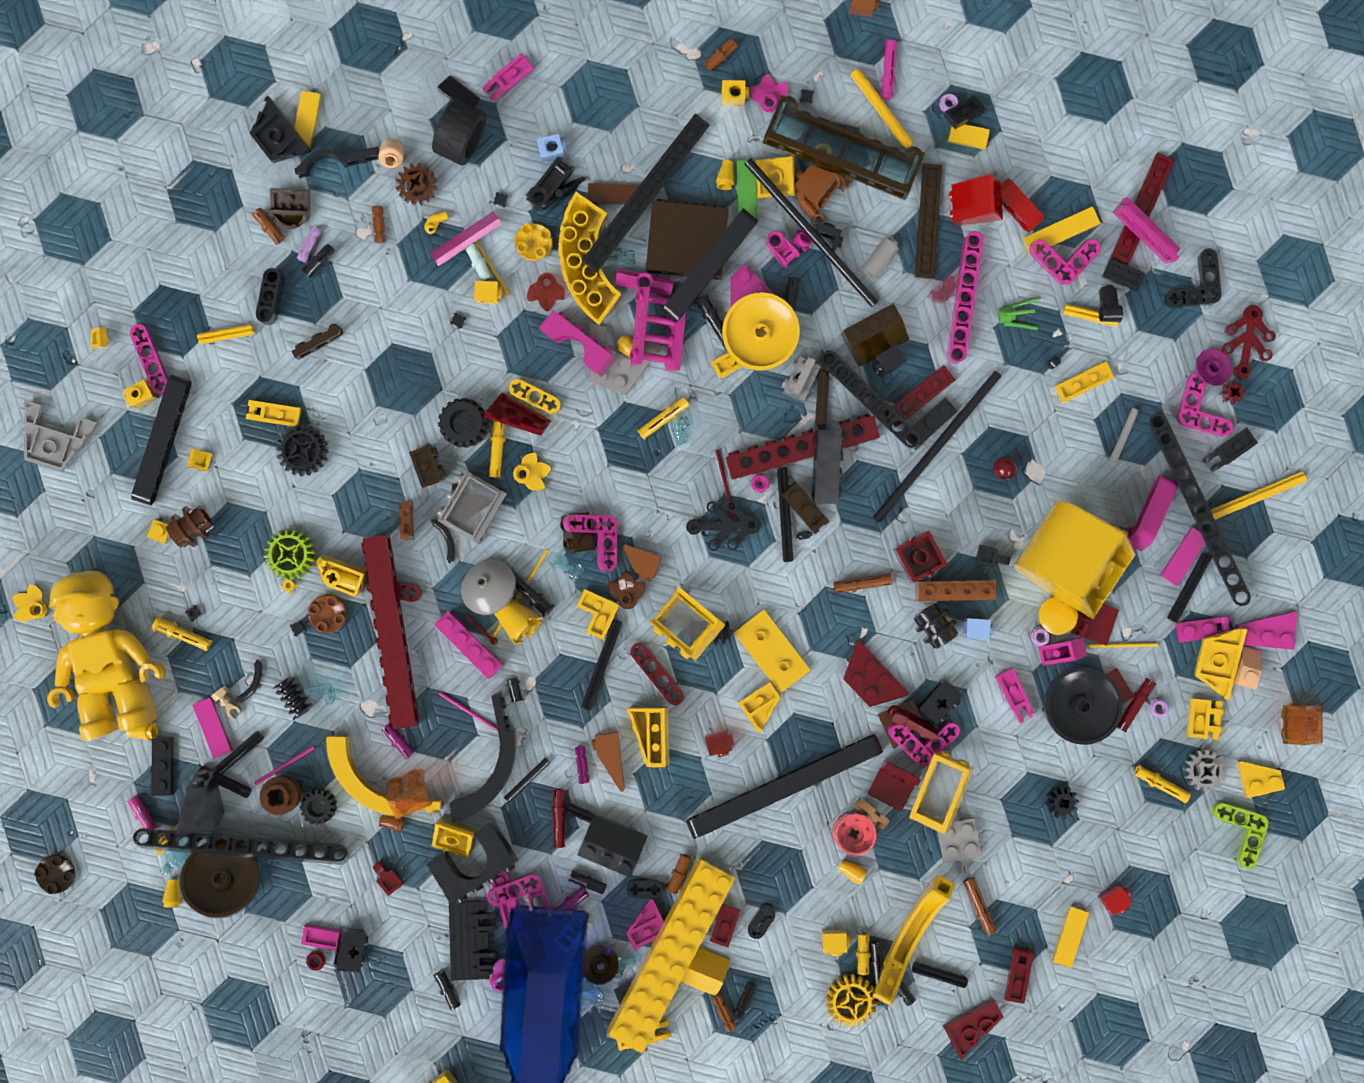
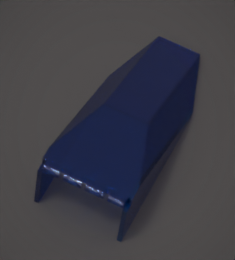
(542, 992)

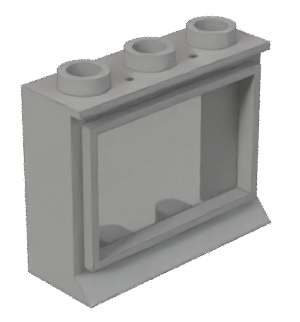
(471, 506)

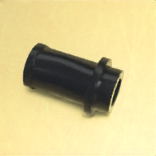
(514, 689)

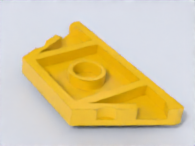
(1220, 659)

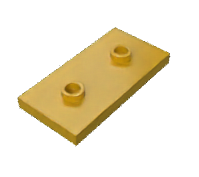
(772, 651)

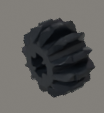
(1069, 803)

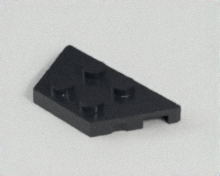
(276, 134)

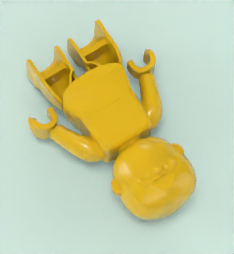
(100, 658)

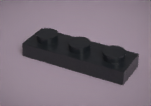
(932, 421)
(162, 766)

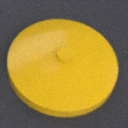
(761, 331)

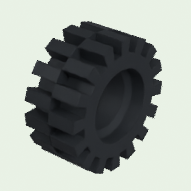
(307, 810)

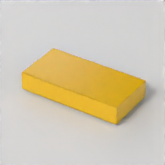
(969, 136)

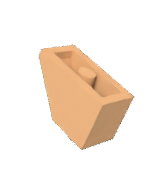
(1249, 668)

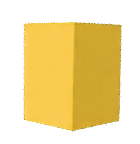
(453, 837)
(706, 971)

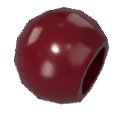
(1004, 468)

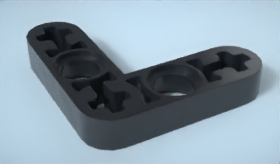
(1205, 286)

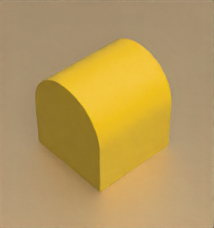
(1076, 557)

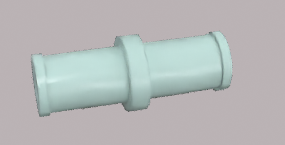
(479, 263)

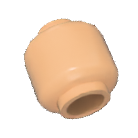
(391, 153)

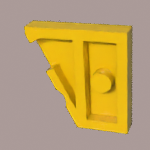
(759, 705)
(1259, 779)

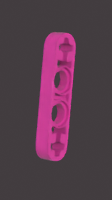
(146, 361)

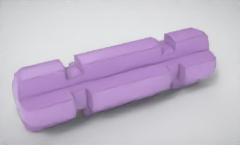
(309, 244)

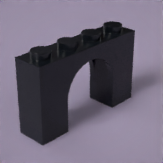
(456, 884)

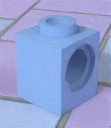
(543, 144)
(977, 628)

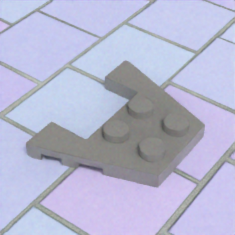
(621, 374)
(50, 446)

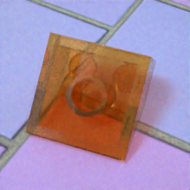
(1302, 724)

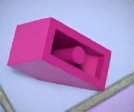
(1062, 651)

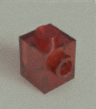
(719, 743)

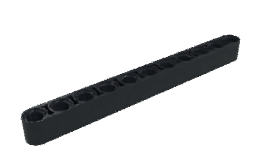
(1232, 568)
(784, 786)
(231, 849)

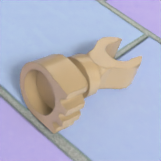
(220, 695)

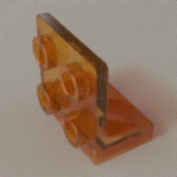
(407, 793)

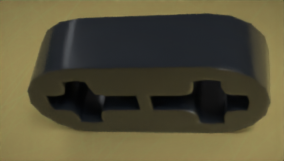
(645, 883)
(764, 923)

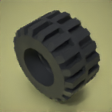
(448, 416)

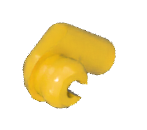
(433, 221)

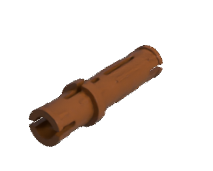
(855, 584)
(983, 913)

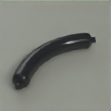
(448, 538)
(254, 685)

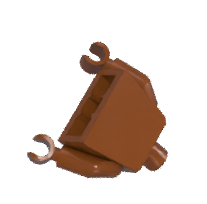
(816, 188)

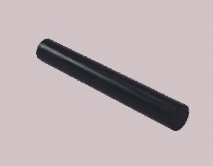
(527, 779)

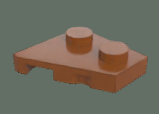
(407, 521)

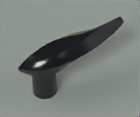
(568, 188)

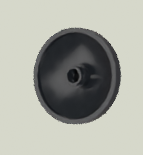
(1083, 705)

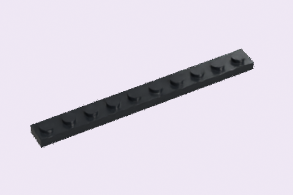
(645, 193)

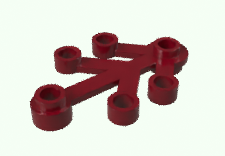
(1249, 339)

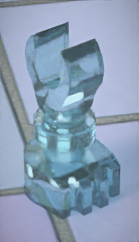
(574, 573)

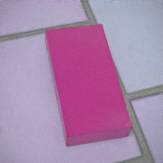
(320, 937)

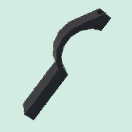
(359, 157)

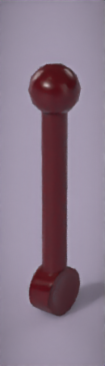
(470, 619)

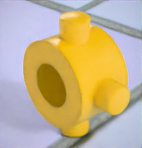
(289, 585)

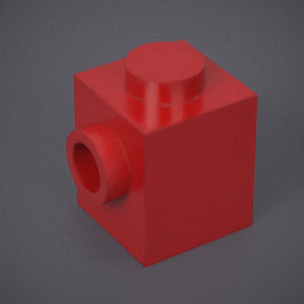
(1116, 899)

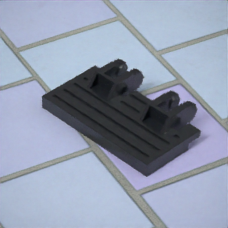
(468, 941)

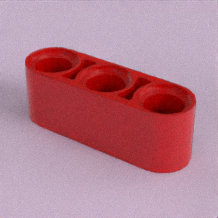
(1020, 206)

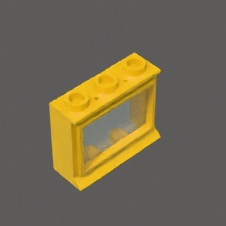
(686, 625)

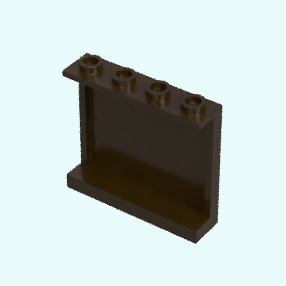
(682, 236)

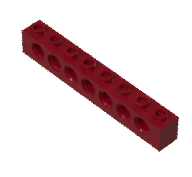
(737, 470)

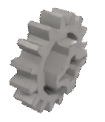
(1211, 775)

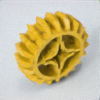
(843, 1002)

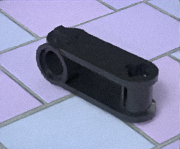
(552, 179)

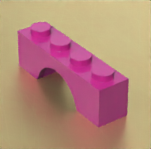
(559, 329)
(475, 651)

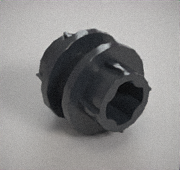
(935, 625)

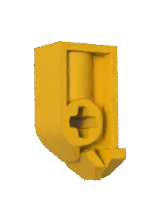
(349, 577)

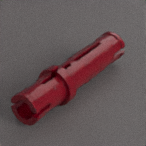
(1136, 704)
(558, 817)

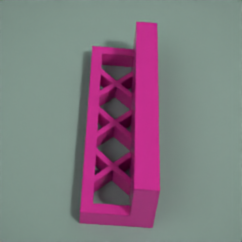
(1147, 231)

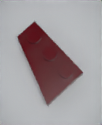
(515, 414)
(972, 1025)

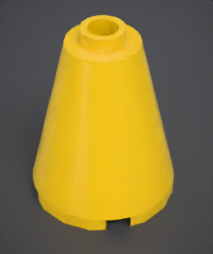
(518, 621)

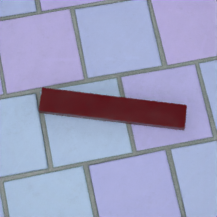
(1145, 201)

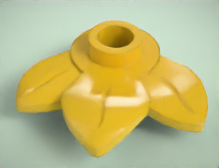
(534, 472)
(27, 604)

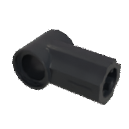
(1110, 309)

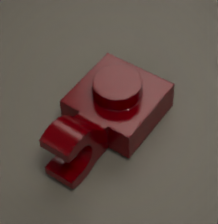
(388, 880)

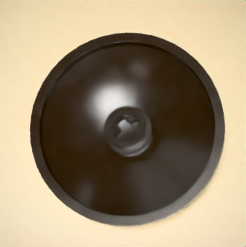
(219, 883)

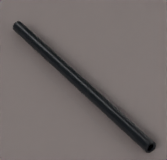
(811, 232)
(937, 446)

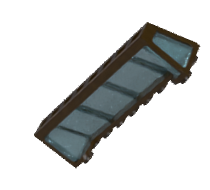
(842, 150)

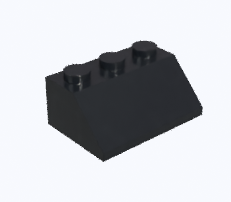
(612, 845)

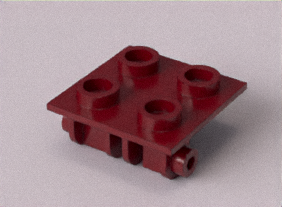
(1099, 628)

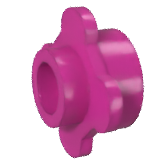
(801, 240)

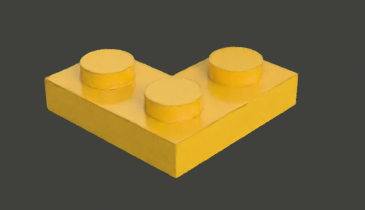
(603, 611)

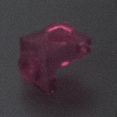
(947, 288)

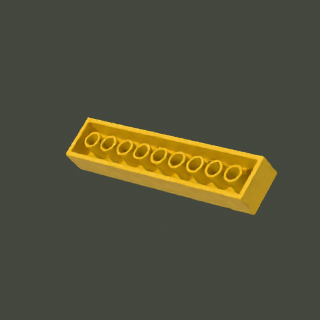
(670, 955)

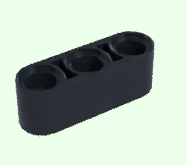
(266, 288)

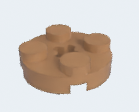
(871, 813)

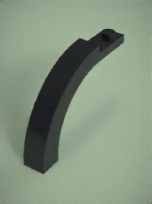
(476, 801)

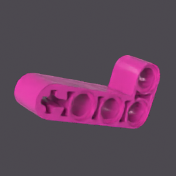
(1152, 513)

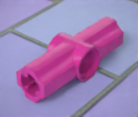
(631, 281)

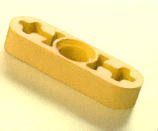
(524, 385)

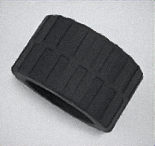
(459, 132)

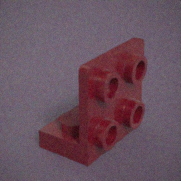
(893, 785)

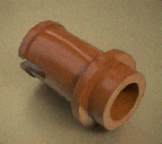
(391, 822)

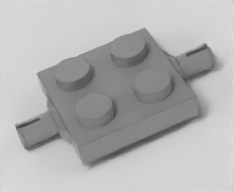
(960, 842)

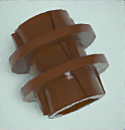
(187, 528)
(269, 795)

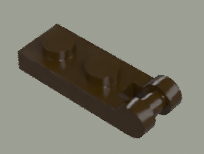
(318, 341)
(804, 507)

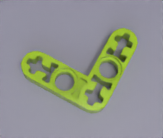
(1251, 830)

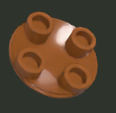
(327, 613)

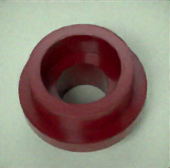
(315, 966)

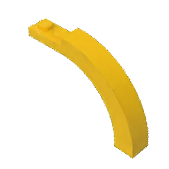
(350, 779)
(908, 936)

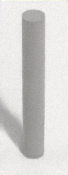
(1124, 435)

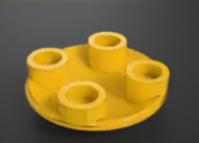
(533, 242)
(1057, 616)

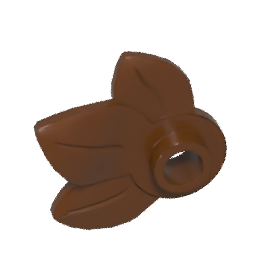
(627, 587)

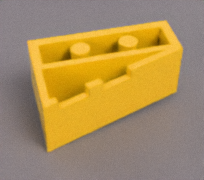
(652, 732)

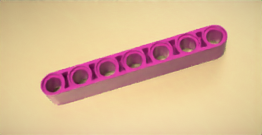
(970, 290)

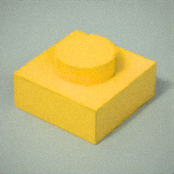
(99, 338)
(199, 460)
(158, 531)

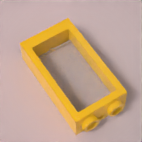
(941, 792)

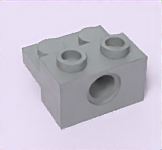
(800, 387)

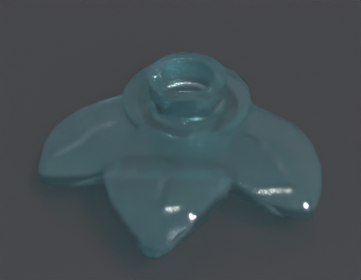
(592, 995)

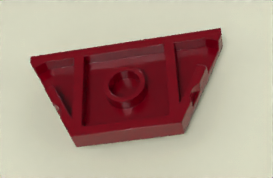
(871, 679)

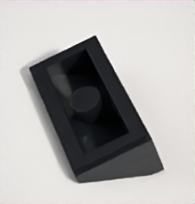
(454, 90)

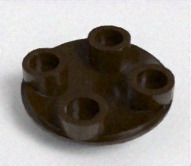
(55, 874)

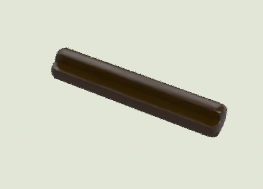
(822, 397)

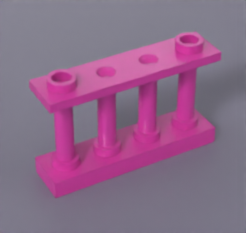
(673, 341)

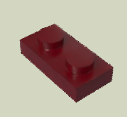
(725, 925)

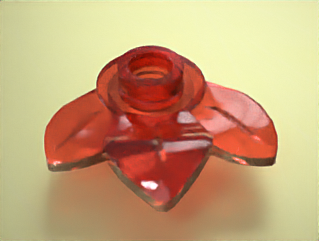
(546, 294)

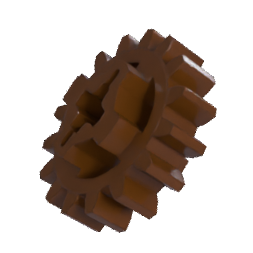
(419, 177)

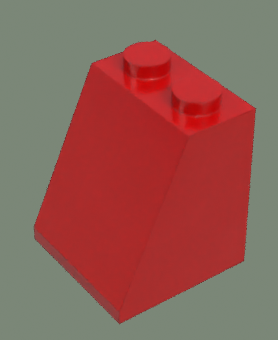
(976, 201)

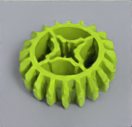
(283, 559)

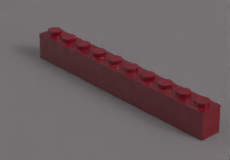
(391, 631)

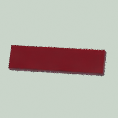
(922, 394)

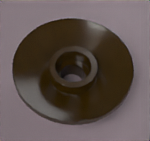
(601, 954)

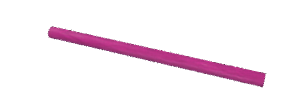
(468, 711)
(284, 765)

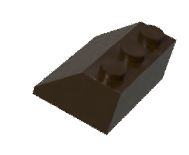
(875, 334)

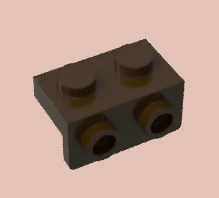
(427, 466)
(577, 541)

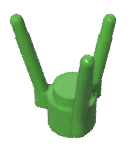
(1008, 314)

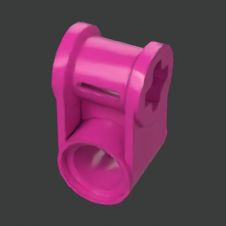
(782, 249)

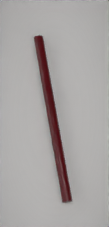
(724, 481)

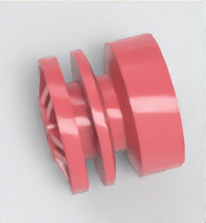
(863, 839)

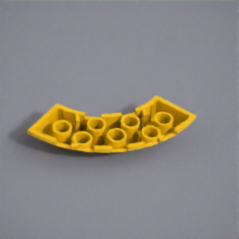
(578, 233)

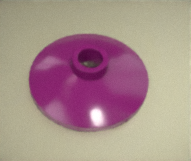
(1218, 363)

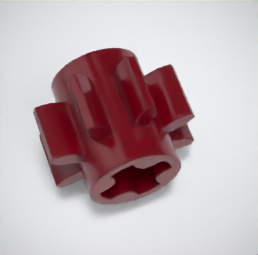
(1227, 391)

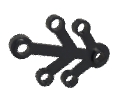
(726, 525)

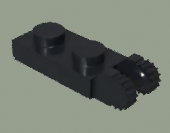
(1232, 448)

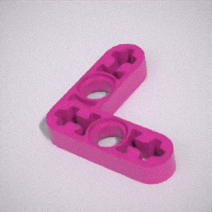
(1068, 265)
(1193, 410)
(603, 533)
(925, 748)
(531, 892)

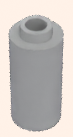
(880, 258)

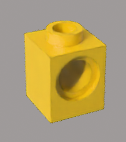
(728, 98)
(487, 292)

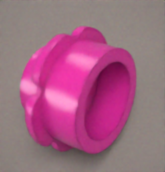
(760, 488)

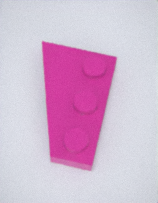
(1272, 631)

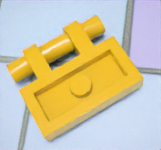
(1199, 719)

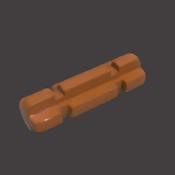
(378, 224)
(724, 1012)

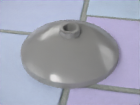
(495, 591)

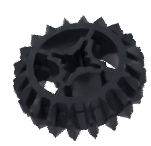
(295, 454)

